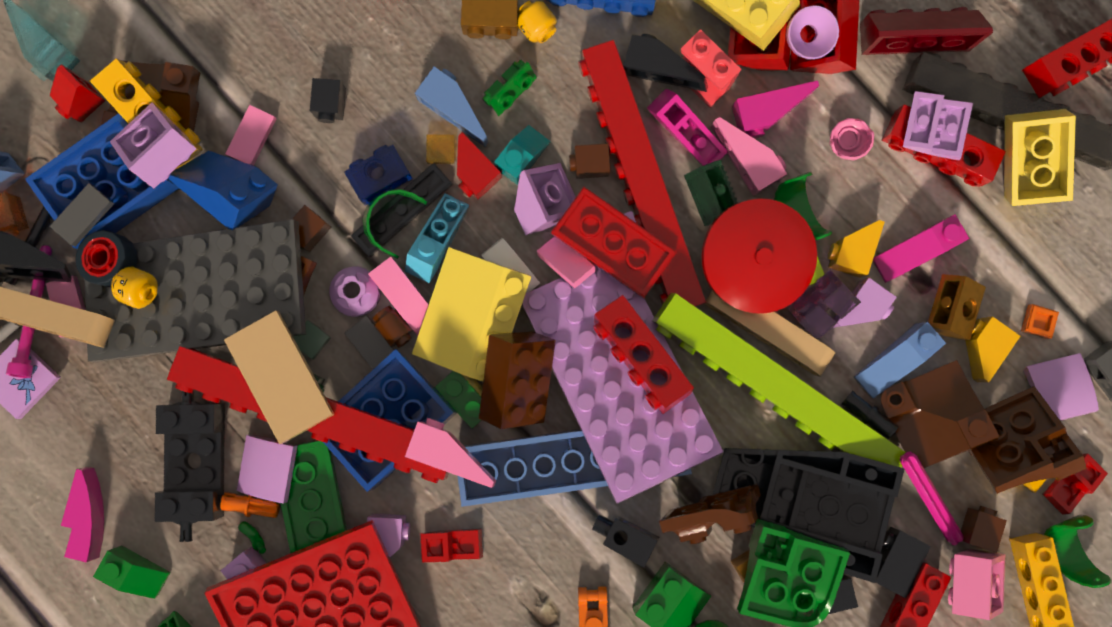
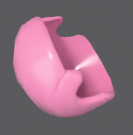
(851, 139)

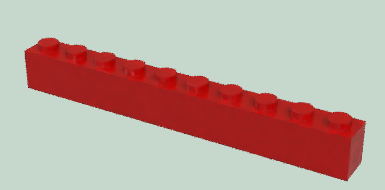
(638, 166)
(348, 426)

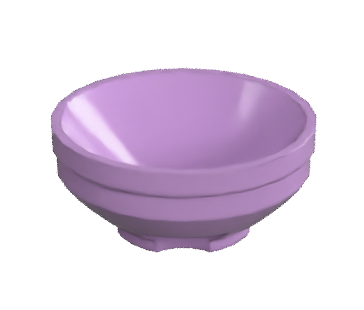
(825, 29)
(364, 302)

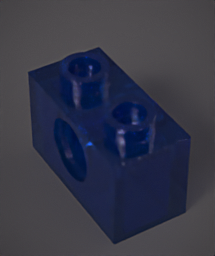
(394, 174)

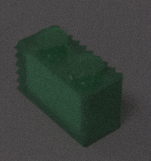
(710, 190)

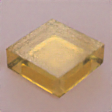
(440, 149)

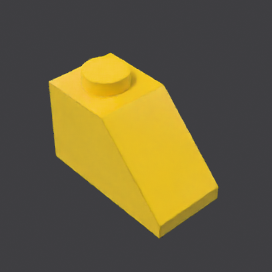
(856, 251)
(989, 347)

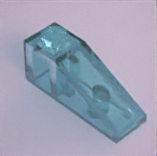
(37, 44)

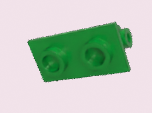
(518, 79)

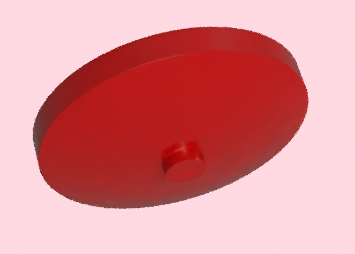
(759, 256)

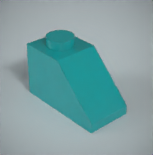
(521, 153)

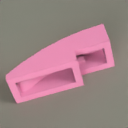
(401, 292)

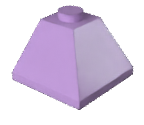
(542, 197)

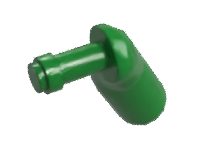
(253, 535)

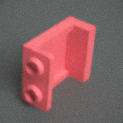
(713, 64)

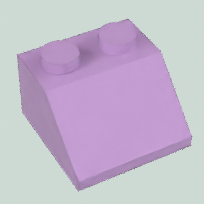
(152, 146)

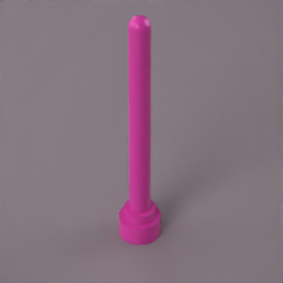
(21, 365)

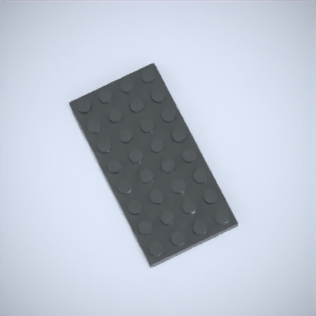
(205, 290)

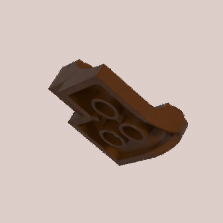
(175, 84)
(938, 415)
(1030, 443)
(729, 509)

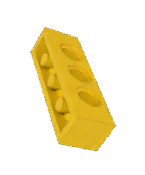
(112, 84)
(1041, 581)

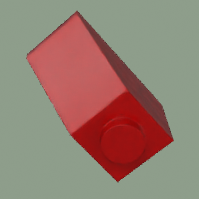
(74, 95)
(474, 169)

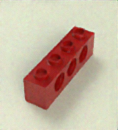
(1071, 61)
(983, 156)
(622, 315)
(921, 601)

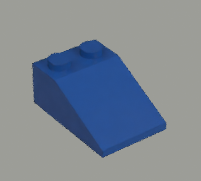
(225, 187)

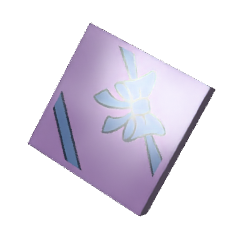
(21, 394)

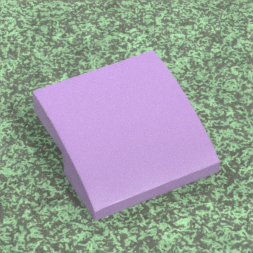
(937, 125)
(1064, 386)
(266, 469)

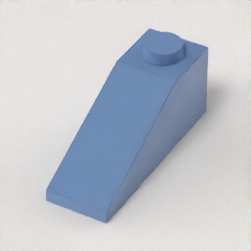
(445, 98)
(900, 358)

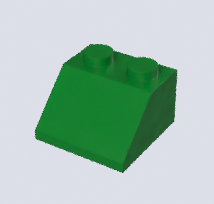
(670, 600)

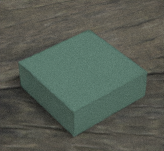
(313, 341)

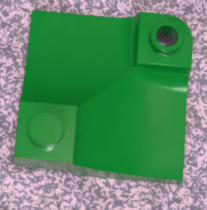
(790, 576)

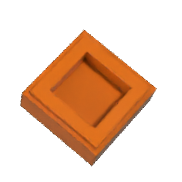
(1040, 321)

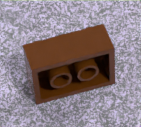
(516, 379)

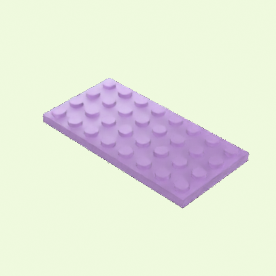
(626, 435)

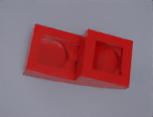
(1069, 491)
(451, 545)

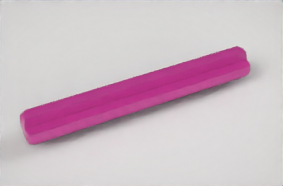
(931, 498)

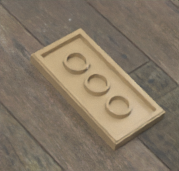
(279, 377)

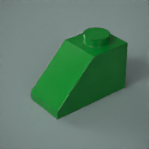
(131, 573)

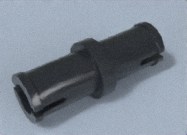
(870, 415)

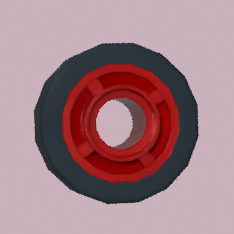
(93, 253)

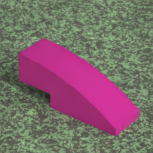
(85, 516)

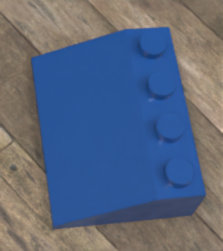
(97, 163)
(397, 394)

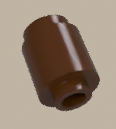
(392, 327)

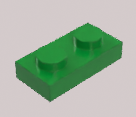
(461, 397)

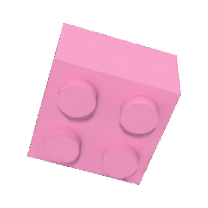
(977, 584)

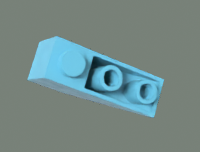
(435, 238)

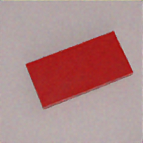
(613, 242)

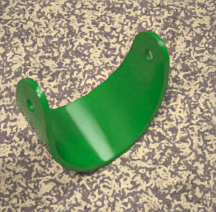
(794, 194)
(367, 213)
(1072, 557)

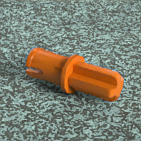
(249, 505)

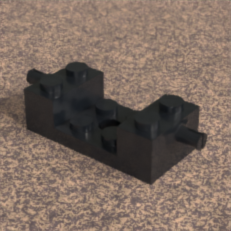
(189, 492)

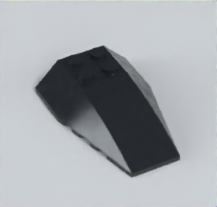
(821, 496)

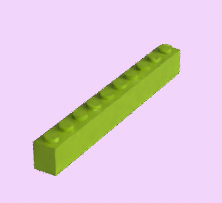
(771, 382)

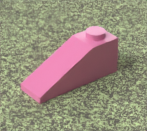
(752, 159)
(444, 451)

